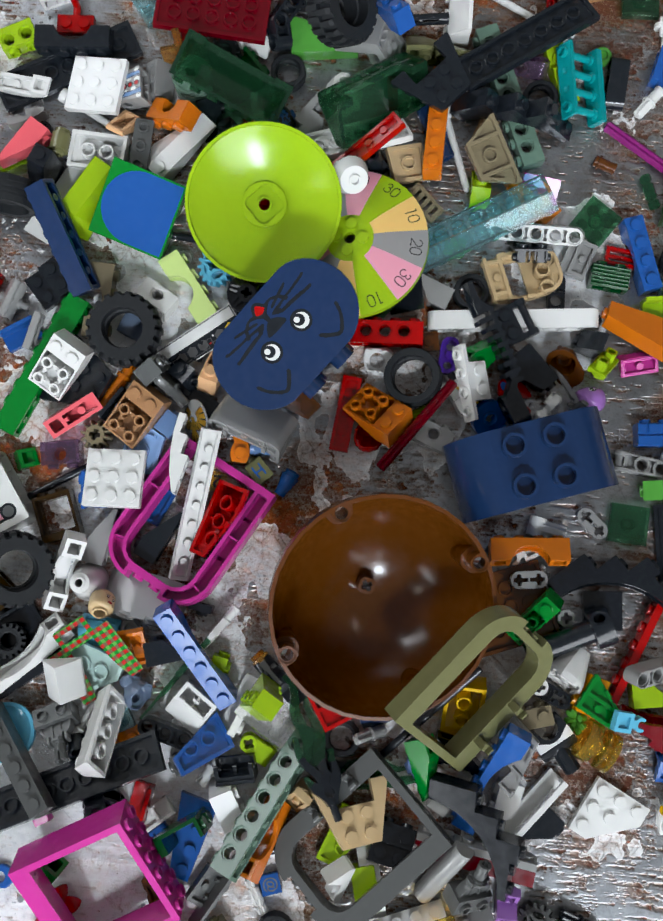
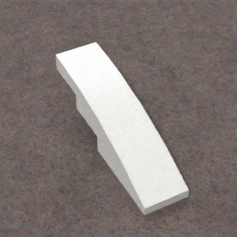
(178, 460)

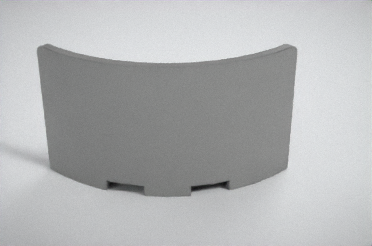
(135, 598)

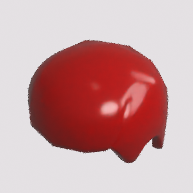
(365, 441)

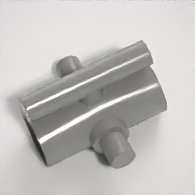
(12, 299)

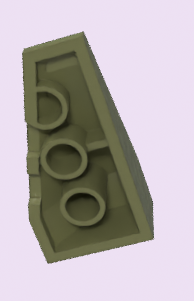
(424, 48)

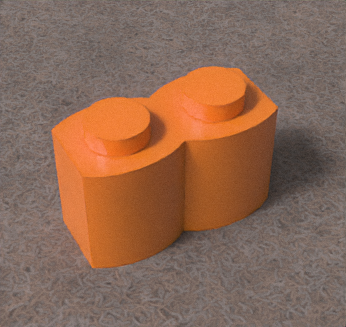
(239, 451)

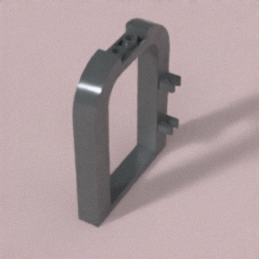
(391, 883)

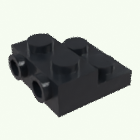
(48, 284)
(395, 844)

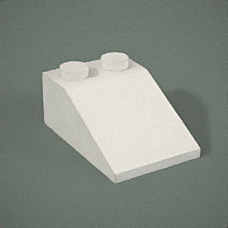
(87, 144)

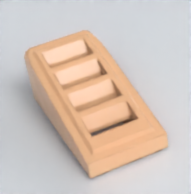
(123, 123)

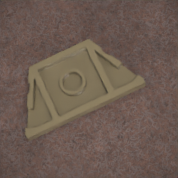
(491, 155)

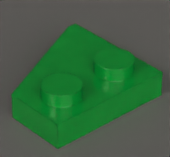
(597, 702)

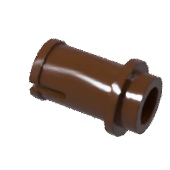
(604, 165)

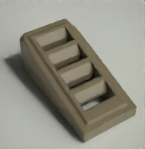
(428, 199)

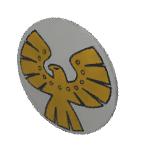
(196, 419)

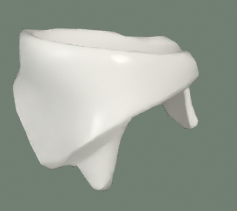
(387, 353)

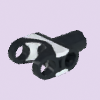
(557, 746)

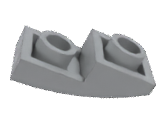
(18, 120)

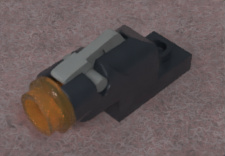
(266, 664)

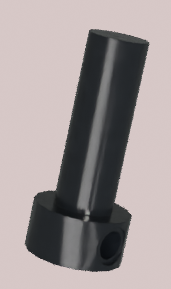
(595, 629)

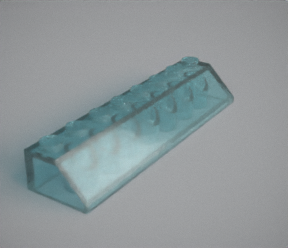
(490, 221)

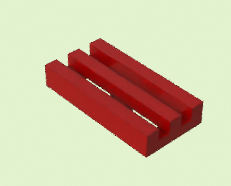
(607, 256)

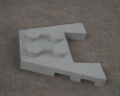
(513, 778)

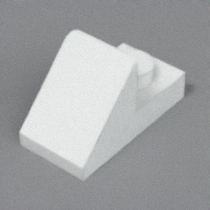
(338, 877)

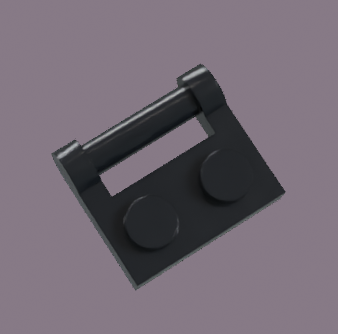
(511, 324)

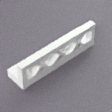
(535, 802)

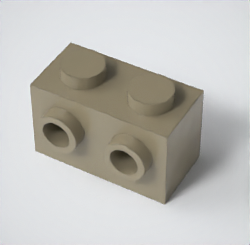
(538, 715)

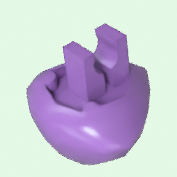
(593, 396)

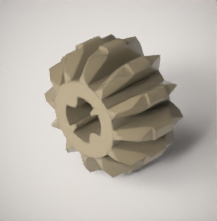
(96, 428)

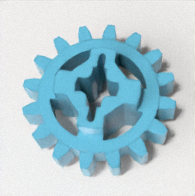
(211, 274)

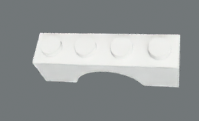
(68, 555)

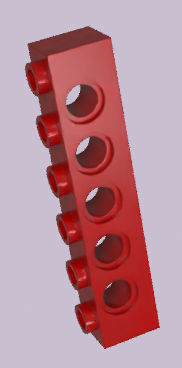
(393, 339)

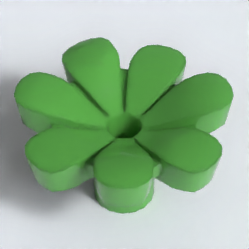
(576, 721)

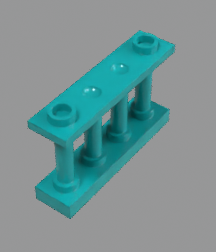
(593, 84)

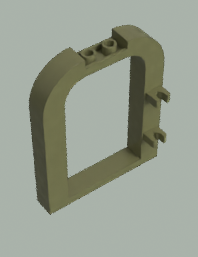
(451, 662)

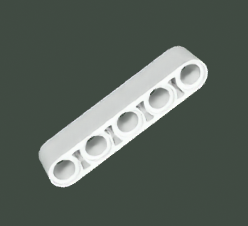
(546, 235)

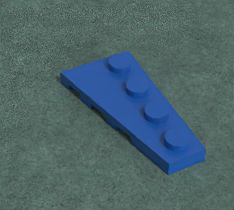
(189, 840)

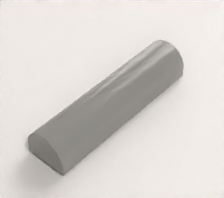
(442, 871)

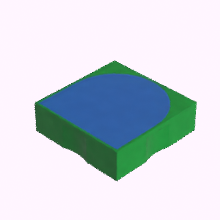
(138, 208)

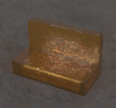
(170, 51)

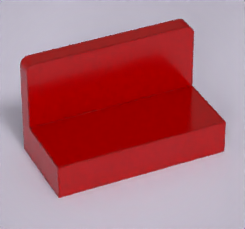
(142, 797)

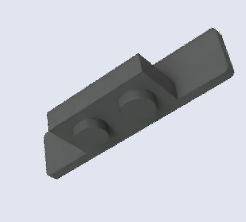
(141, 142)
(206, 892)

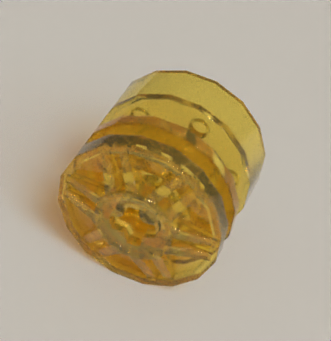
(597, 746)

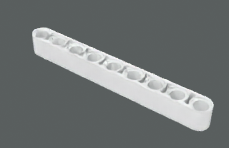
(545, 319)

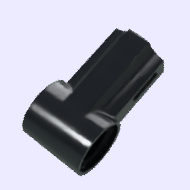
(377, 164)

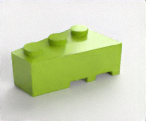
(263, 699)

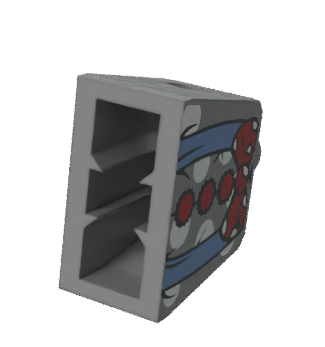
(137, 89)

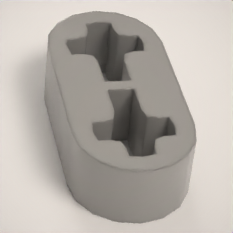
(595, 520)
(529, 584)

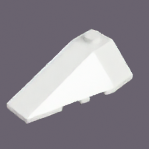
(177, 148)

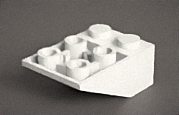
(61, 363)

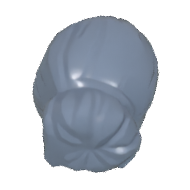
(135, 691)

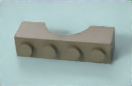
(108, 276)

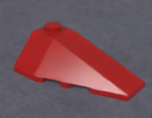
(221, 512)

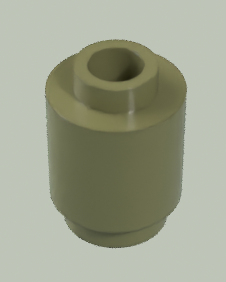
(60, 141)

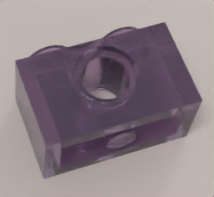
(50, 453)

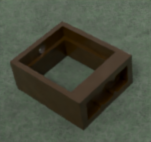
(41, 519)

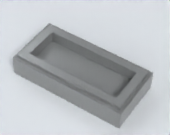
(33, 330)

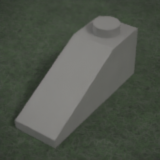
(97, 543)

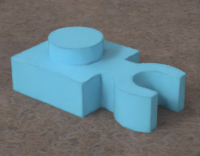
(625, 721)

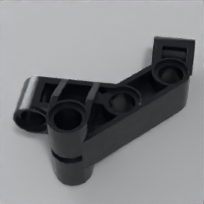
(280, 35)
(98, 802)

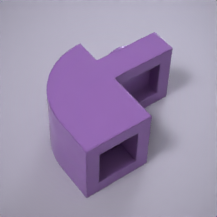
(507, 910)

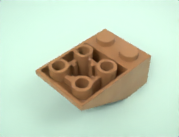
(137, 413)

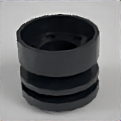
(236, 291)

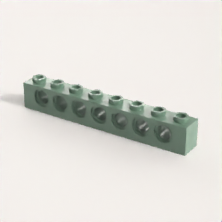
(524, 160)
(267, 812)

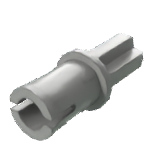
(370, 734)

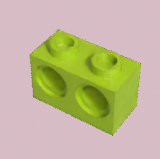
(17, 33)

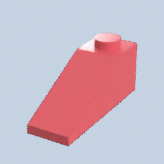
(24, 141)
(72, 415)

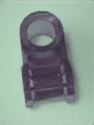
(534, 69)

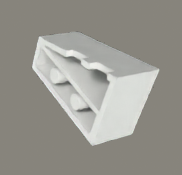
(227, 805)

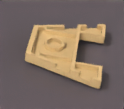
(362, 821)

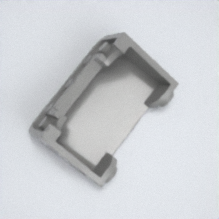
(262, 428)

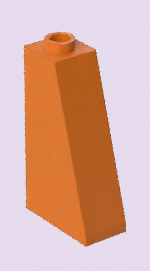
(635, 327)

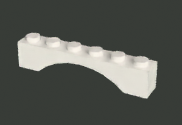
(39, 649)

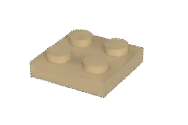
(406, 162)

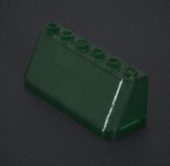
(229, 80)
(368, 98)

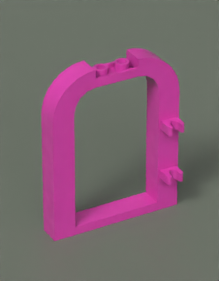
(221, 557)

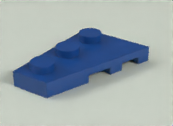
(204, 746)

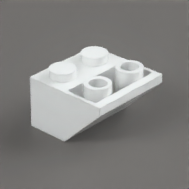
(191, 706)

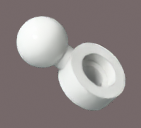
(550, 403)

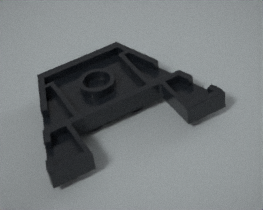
(442, 84)
(94, 378)

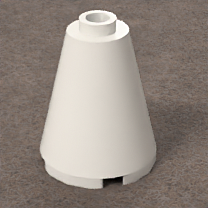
(87, 579)

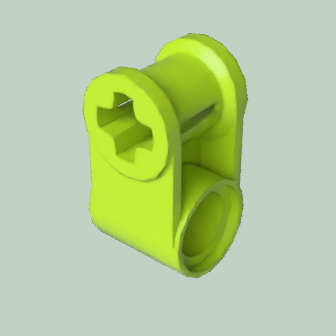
(263, 750)

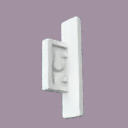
(472, 382)
(231, 721)

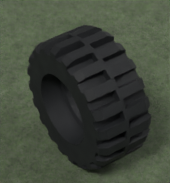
(339, 31)
(104, 314)
(41, 573)

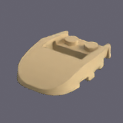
(538, 278)

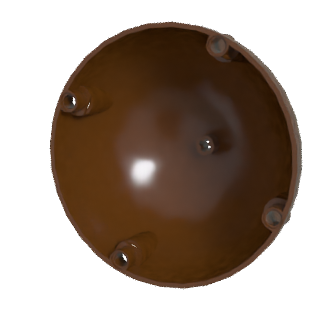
(365, 643)

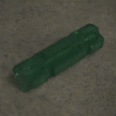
(649, 191)

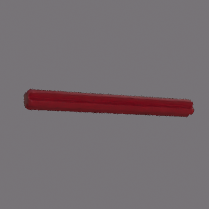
(416, 425)

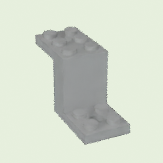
(381, 42)

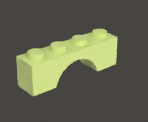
(177, 270)

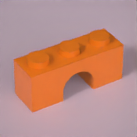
(177, 117)

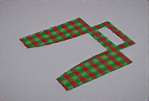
(108, 641)

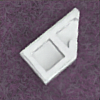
(159, 812)

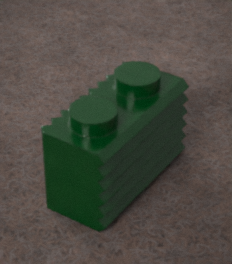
(608, 277)

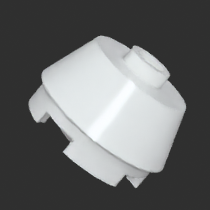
(351, 174)

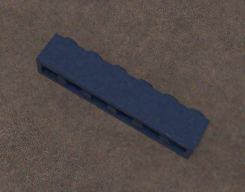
(62, 237)

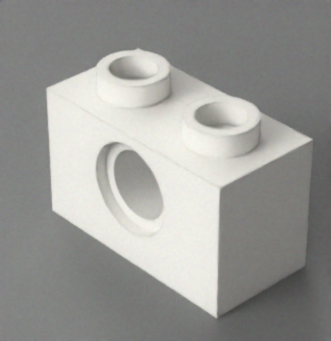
(166, 305)

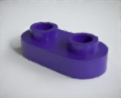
(445, 355)

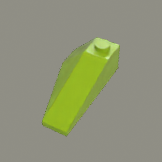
(84, 196)

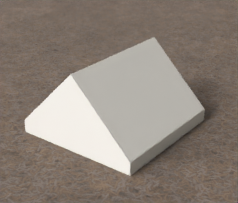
(65, 679)

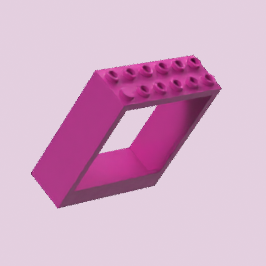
(118, 818)

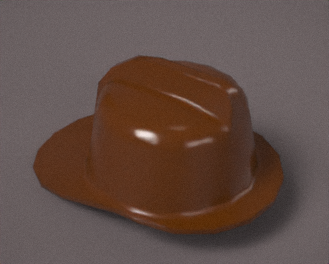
(566, 362)

